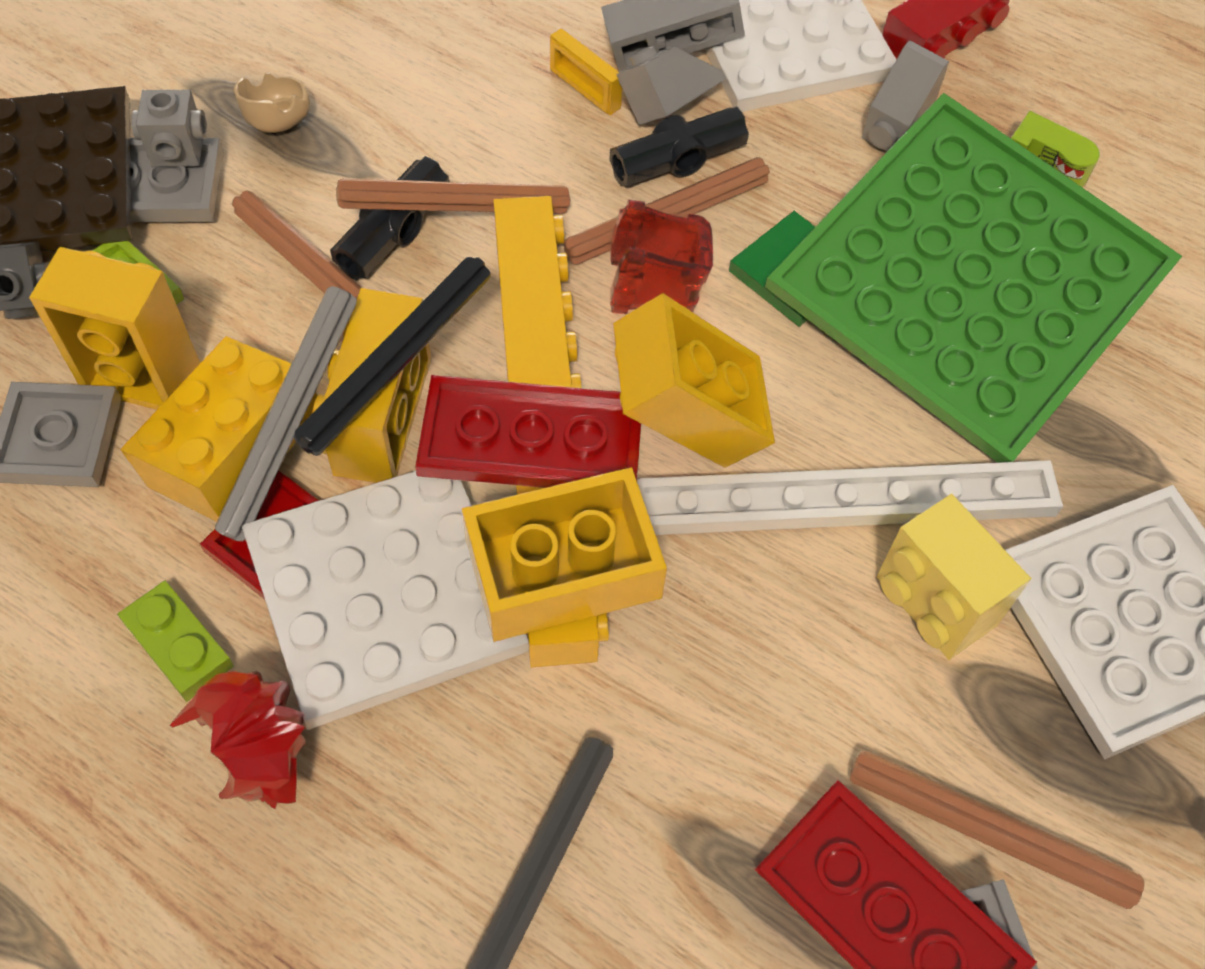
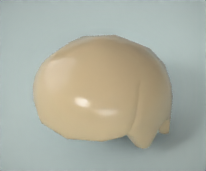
(273, 103)

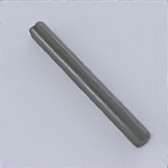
(543, 857)

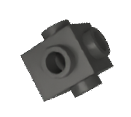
(19, 273)

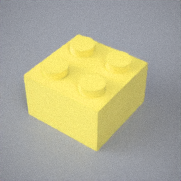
(950, 576)

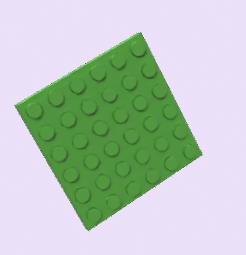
(973, 277)

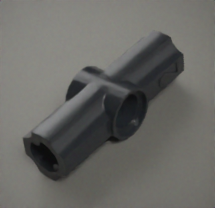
(678, 146)
(383, 229)

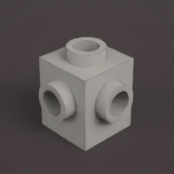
(170, 127)

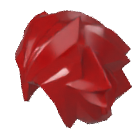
(250, 734)

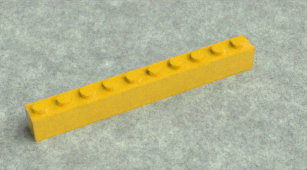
(540, 354)

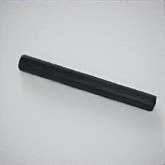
(391, 356)

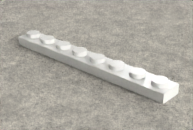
(846, 496)

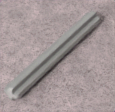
(286, 412)

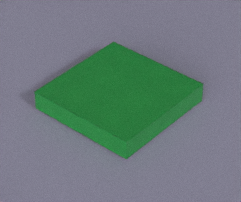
(766, 254)

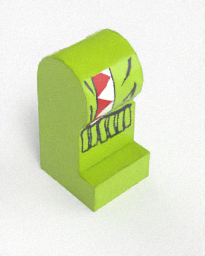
(1058, 146)

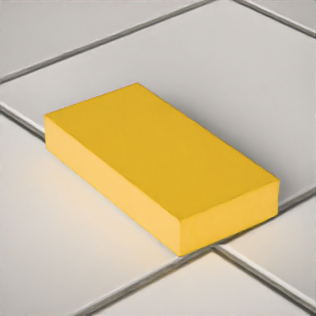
(585, 71)

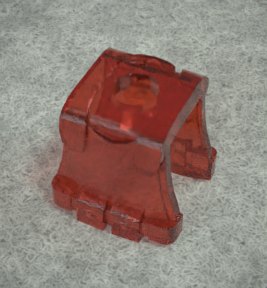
(658, 256)

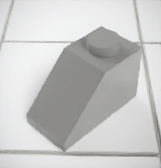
(665, 81)
(904, 95)

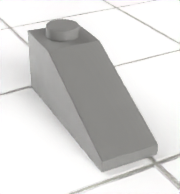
(670, 23)

